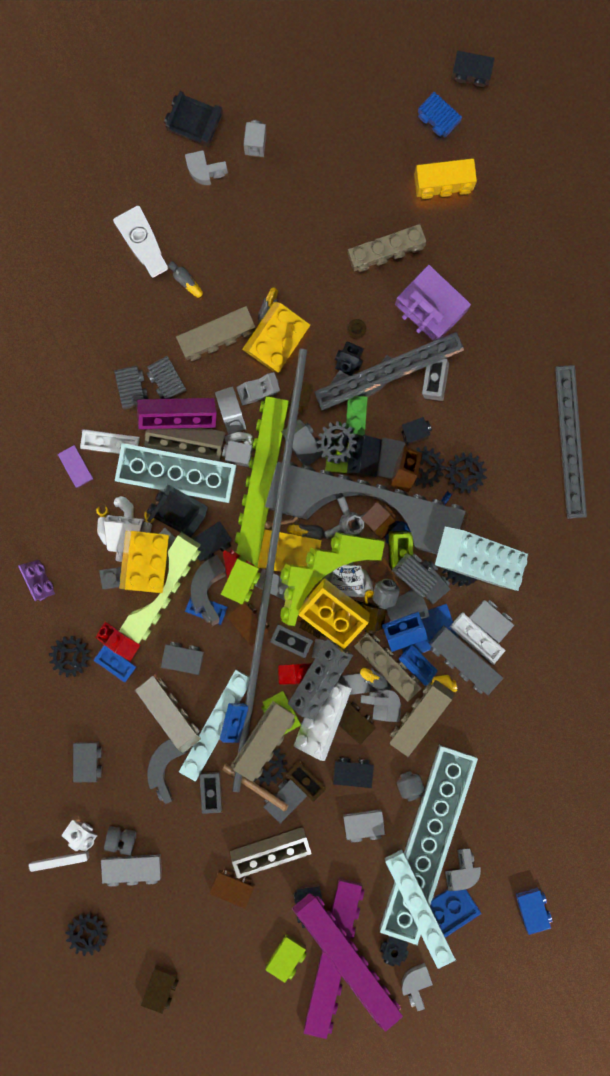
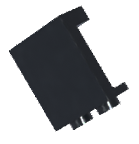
(193, 119)
(177, 510)

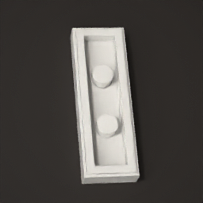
(106, 441)
(477, 638)
(59, 861)

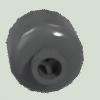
(386, 593)
(410, 786)

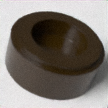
(356, 328)

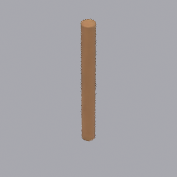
(258, 789)

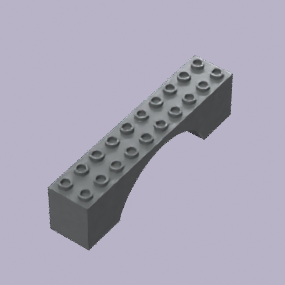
(311, 490)

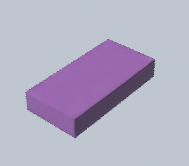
(75, 466)

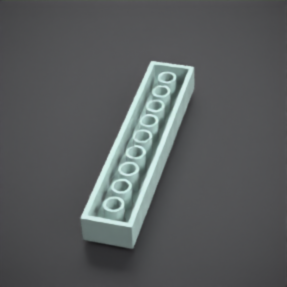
(431, 836)

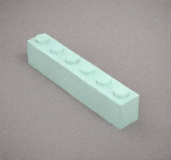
(212, 730)
(419, 909)

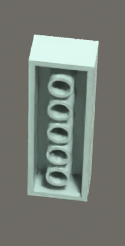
(185, 473)
(481, 558)

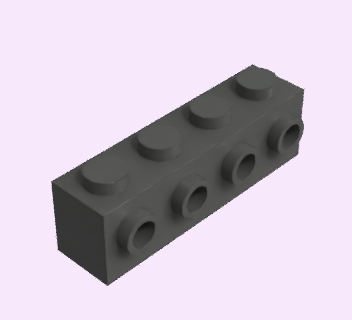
(465, 660)
(320, 679)

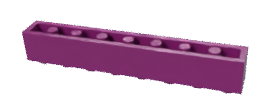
(347, 962)
(327, 979)

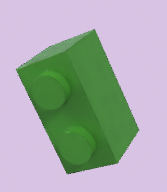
(357, 414)

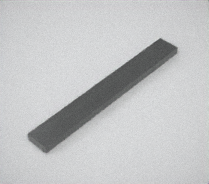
(389, 370)
(570, 441)

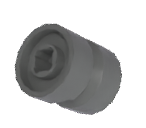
(113, 839)

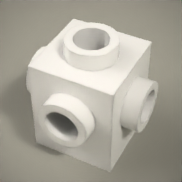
(79, 835)

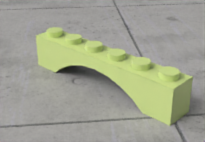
(180, 555)

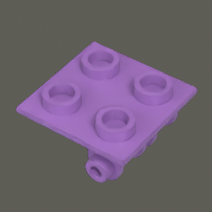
(36, 580)

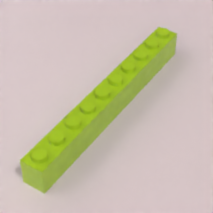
(259, 483)

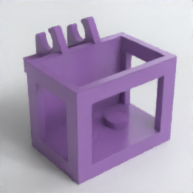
(432, 304)

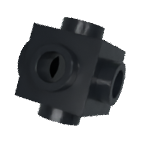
(349, 358)
(394, 944)

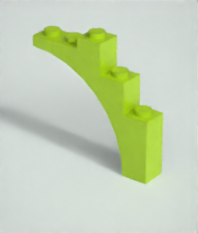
(320, 562)

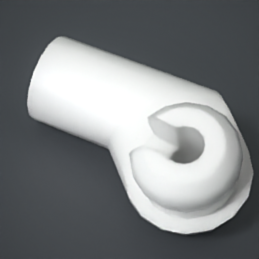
(240, 436)
(125, 505)

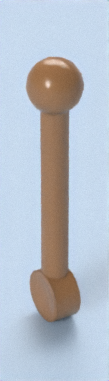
(294, 520)

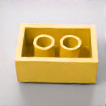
(445, 178)
(276, 337)
(290, 550)
(143, 561)
(334, 613)

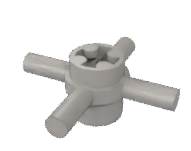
(347, 516)

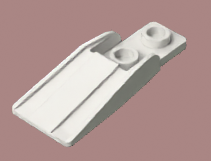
(141, 240)

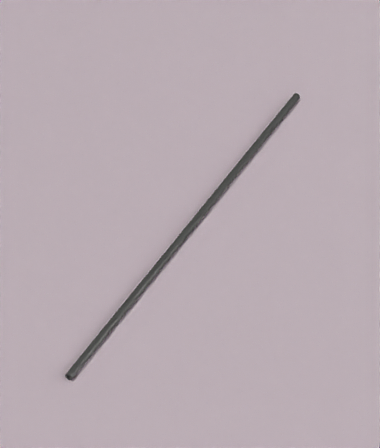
(272, 554)

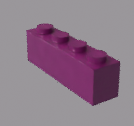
(176, 413)

